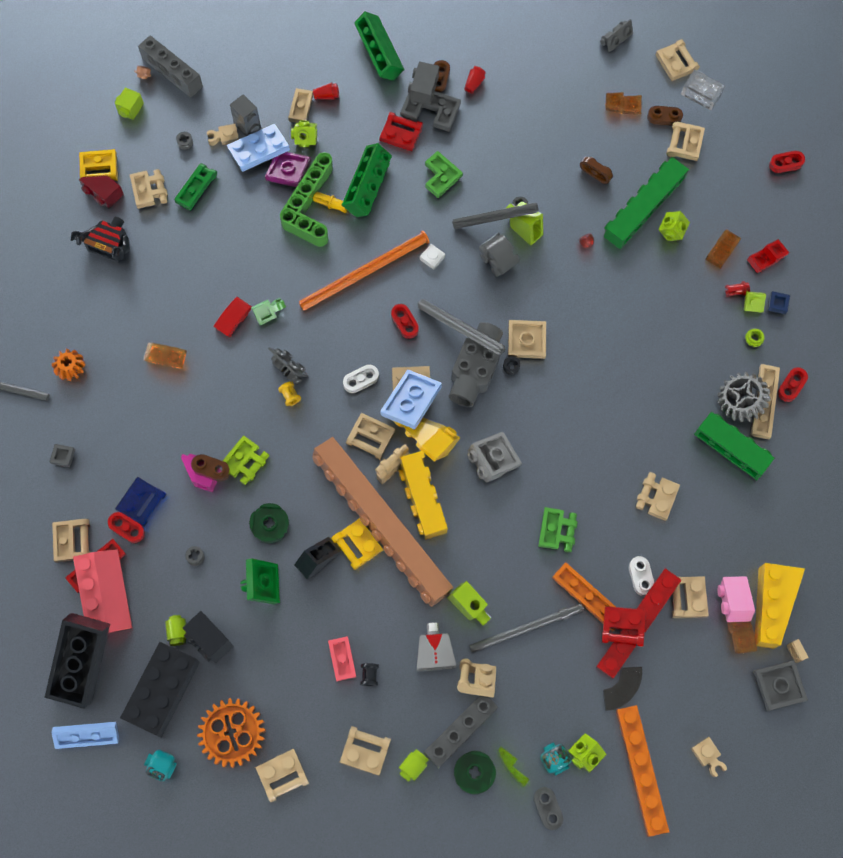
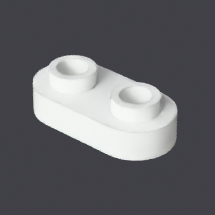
(359, 377)
(641, 575)

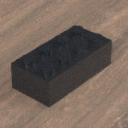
(77, 660)
(160, 689)

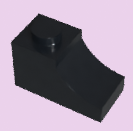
(316, 557)

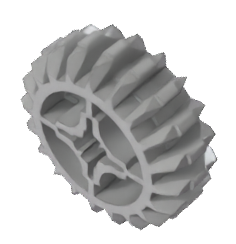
(746, 383)

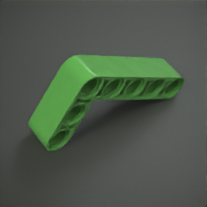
(297, 214)

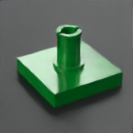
(261, 581)

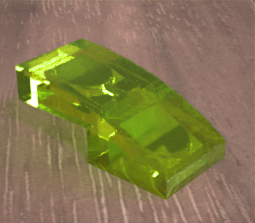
(508, 761)

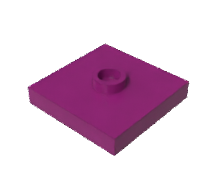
(288, 169)

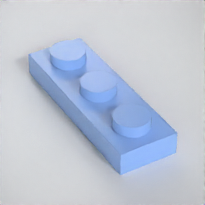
(85, 735)

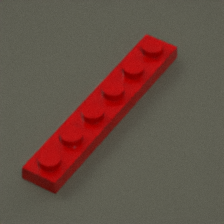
(652, 603)

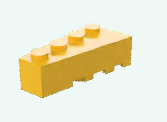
(422, 496)
(775, 601)

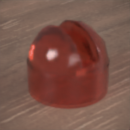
(587, 240)

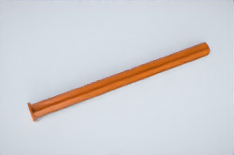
(364, 270)

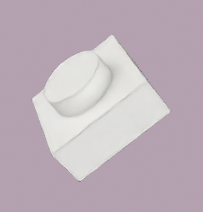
(432, 256)

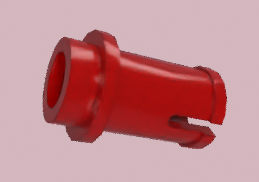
(737, 289)

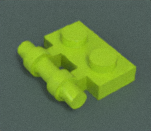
(241, 455)

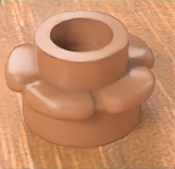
(143, 72)

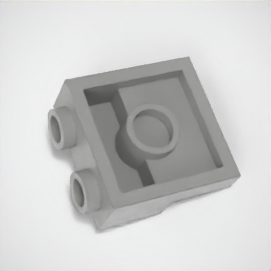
(493, 457)

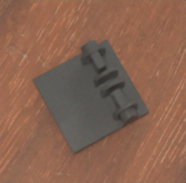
(284, 362)

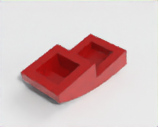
(768, 256)
(232, 316)

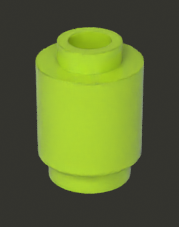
(175, 630)
(413, 765)

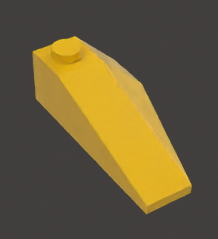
(432, 438)

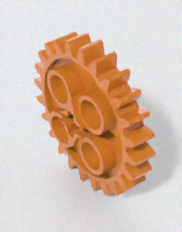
(213, 739)

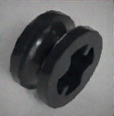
(515, 360)

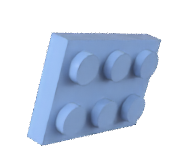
(258, 147)
(411, 399)

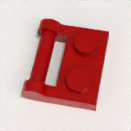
(398, 136)
(626, 620)

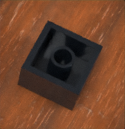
(210, 639)

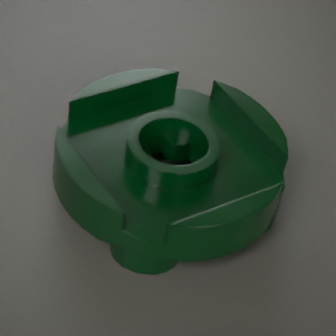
(261, 515)
(480, 783)

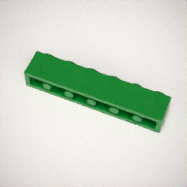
(645, 203)

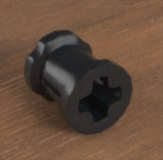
(369, 674)

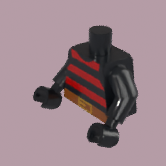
(105, 239)

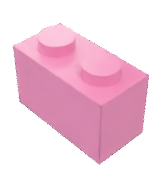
(736, 599)

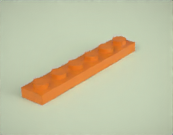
(642, 771)

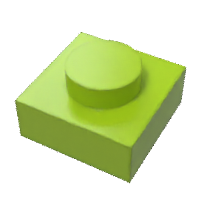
(754, 301)

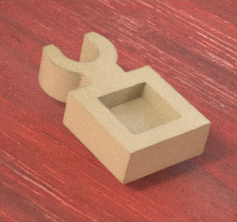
(226, 134)
(707, 754)

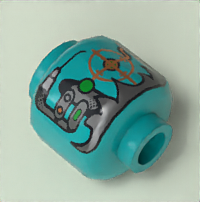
(555, 758)
(160, 765)

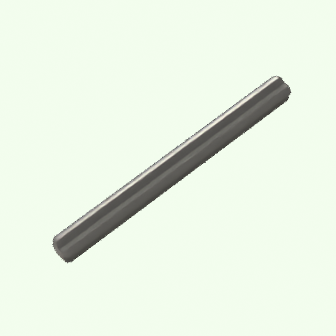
(461, 327)

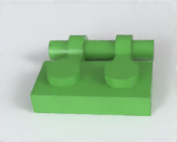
(551, 529)

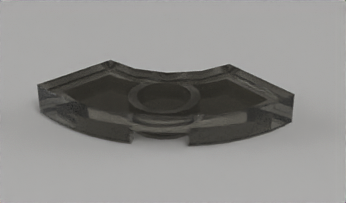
(625, 688)

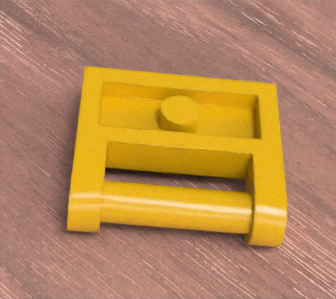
(99, 161)
(361, 539)

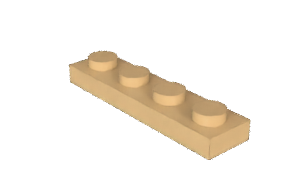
(763, 425)

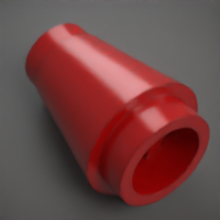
(474, 79)
(326, 92)

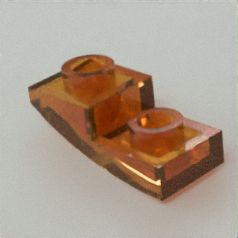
(623, 104)
(723, 248)
(165, 355)
(742, 636)

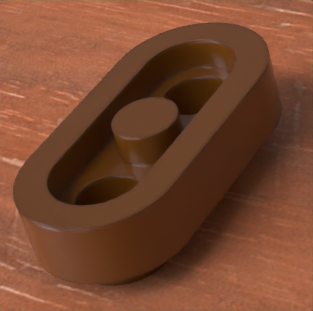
(443, 76)
(665, 115)
(596, 170)
(209, 468)

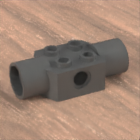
(474, 367)

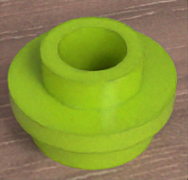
(754, 333)

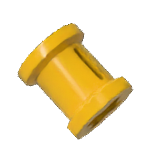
(289, 393)

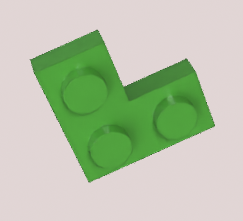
(446, 174)

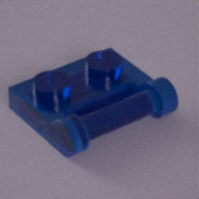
(135, 499)

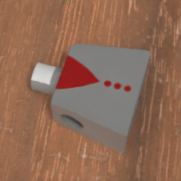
(435, 650)

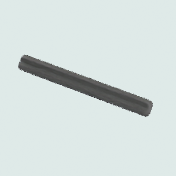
(495, 215)

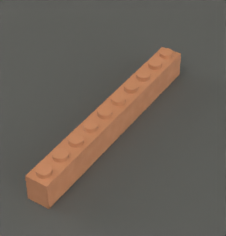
(382, 522)

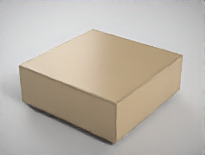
(797, 651)

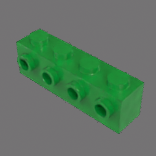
(379, 46)
(367, 180)
(734, 445)

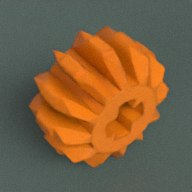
(73, 369)

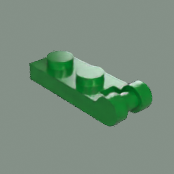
(195, 186)

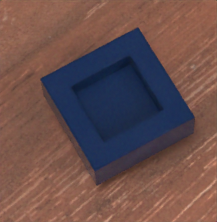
(778, 302)

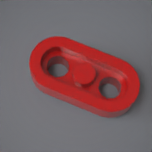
(785, 161)
(404, 322)
(791, 385)
(127, 528)

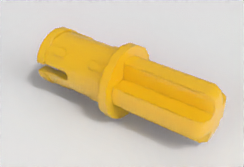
(329, 201)

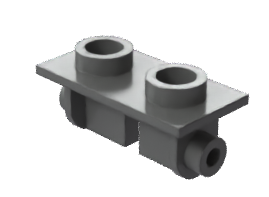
(620, 34)

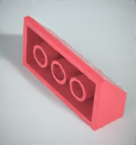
(103, 589)

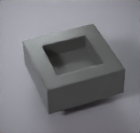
(62, 455)

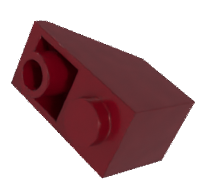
(102, 188)

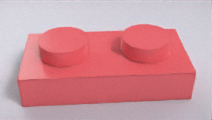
(342, 659)

